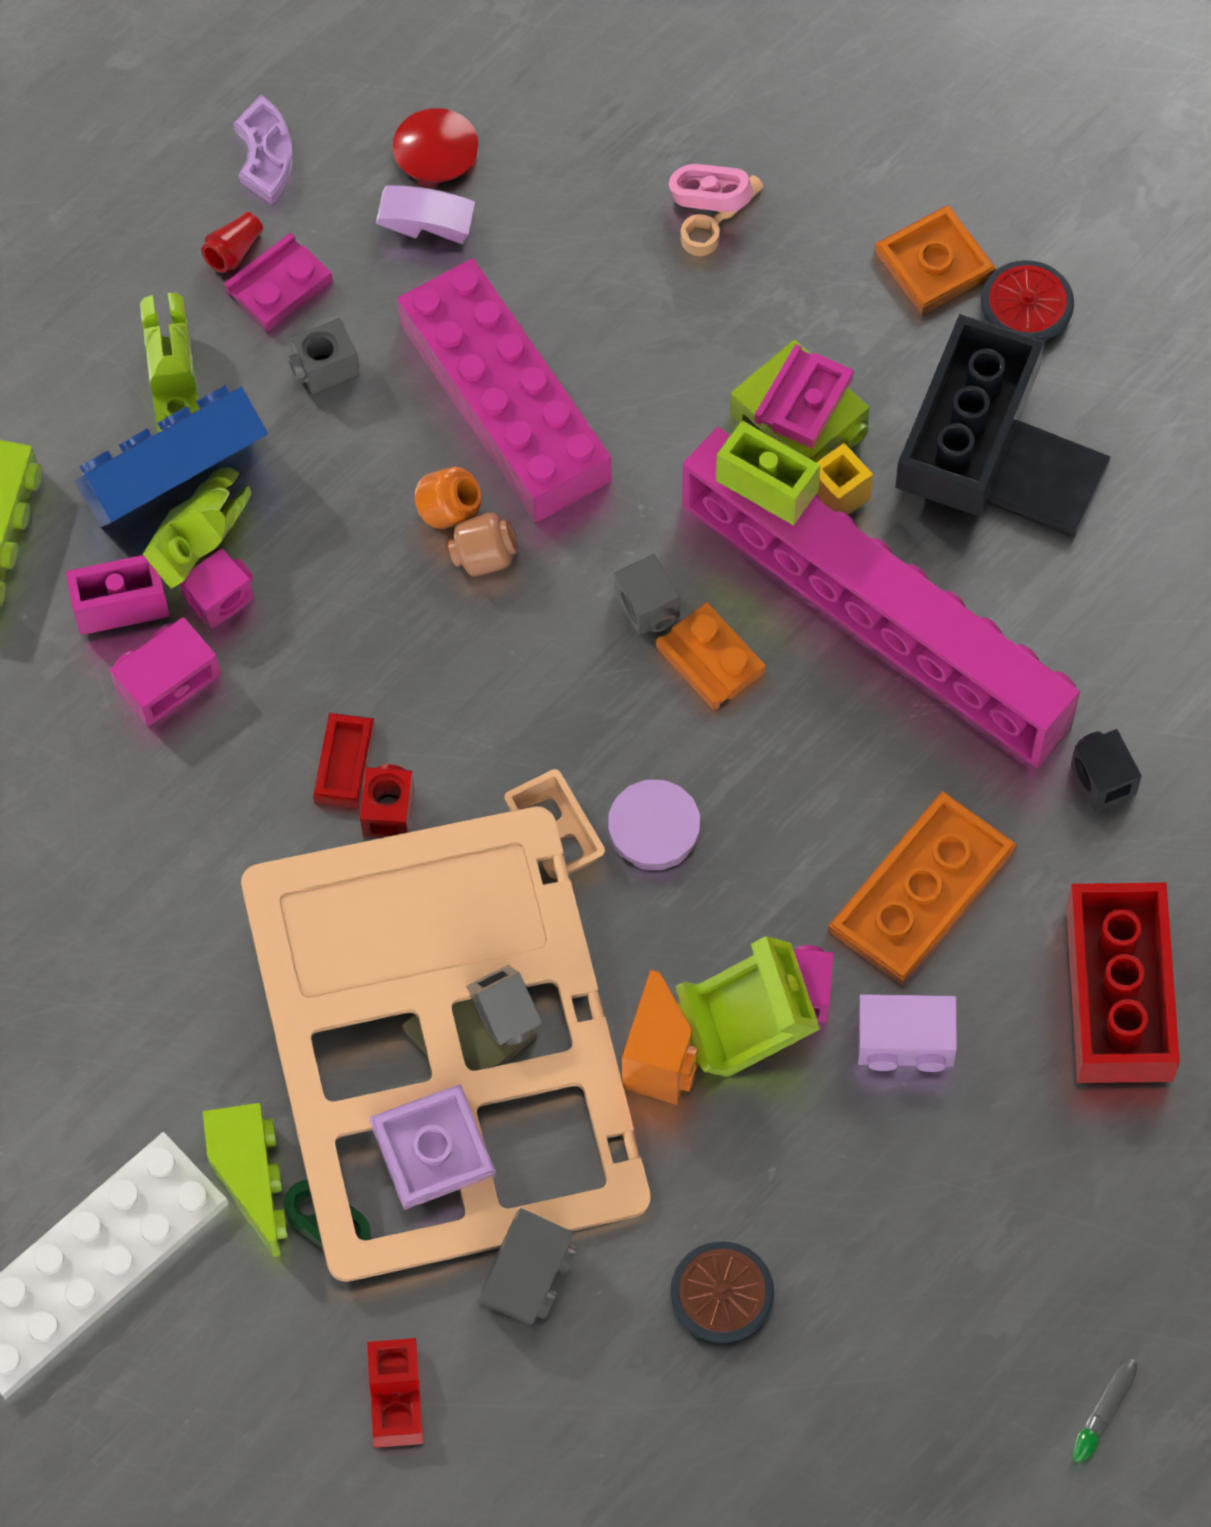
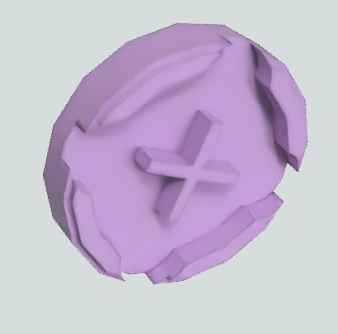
(654, 824)

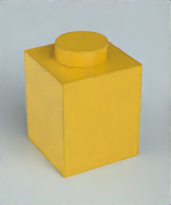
(844, 481)

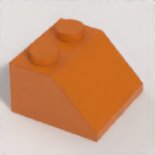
(659, 1046)

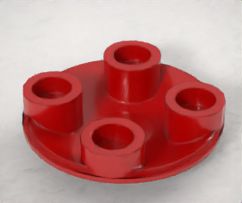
(435, 146)

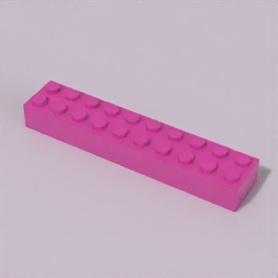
(893, 610)

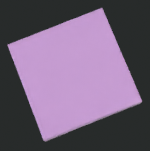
(432, 1146)

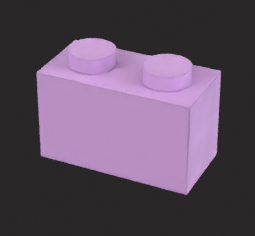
(907, 1032)

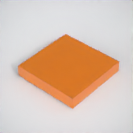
(934, 259)

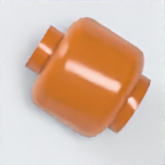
(447, 497)

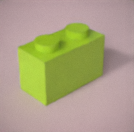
(767, 472)

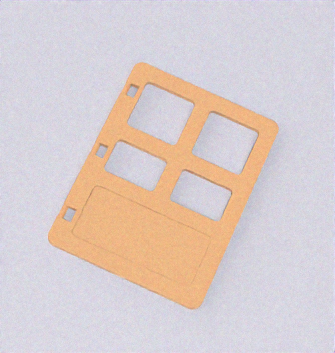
(405, 932)

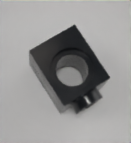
(1105, 768)

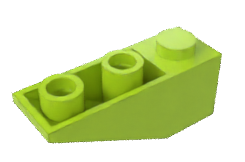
(240, 1160)

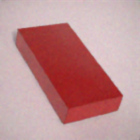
(344, 760)

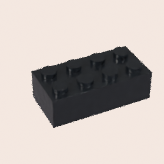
(969, 415)

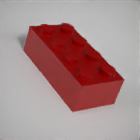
(1122, 982)

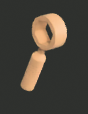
(706, 222)

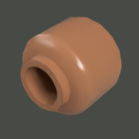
(483, 544)

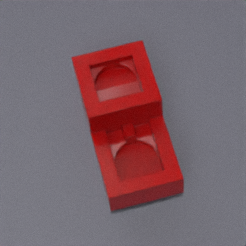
(395, 1392)

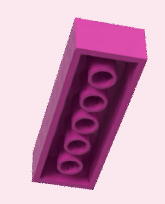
(504, 390)

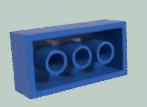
(170, 457)

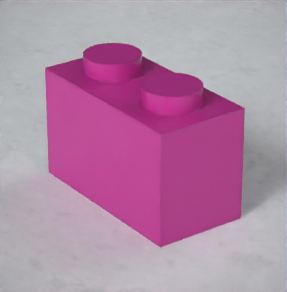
(116, 594)
(164, 671)

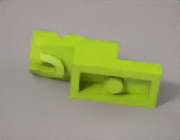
(169, 359)
(196, 526)

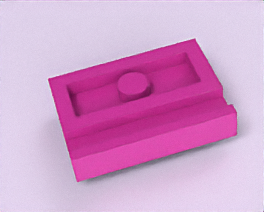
(278, 282)
(804, 396)

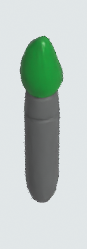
(1088, 1438)

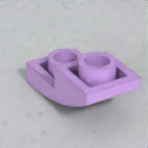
(417, 208)

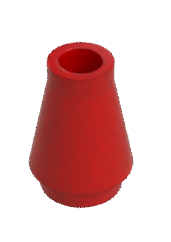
(230, 243)

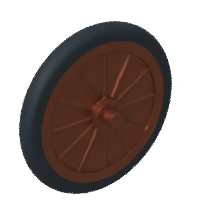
(722, 1292)

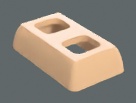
(572, 820)

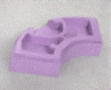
(268, 149)

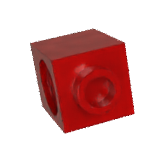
(392, 819)

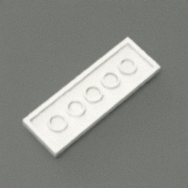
(99, 1255)

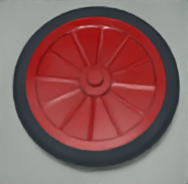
(1028, 299)

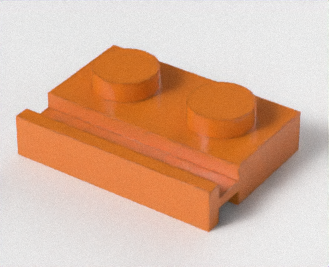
(710, 656)

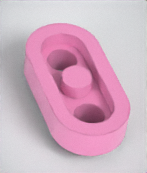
(711, 187)

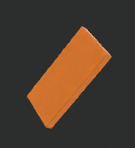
(922, 888)

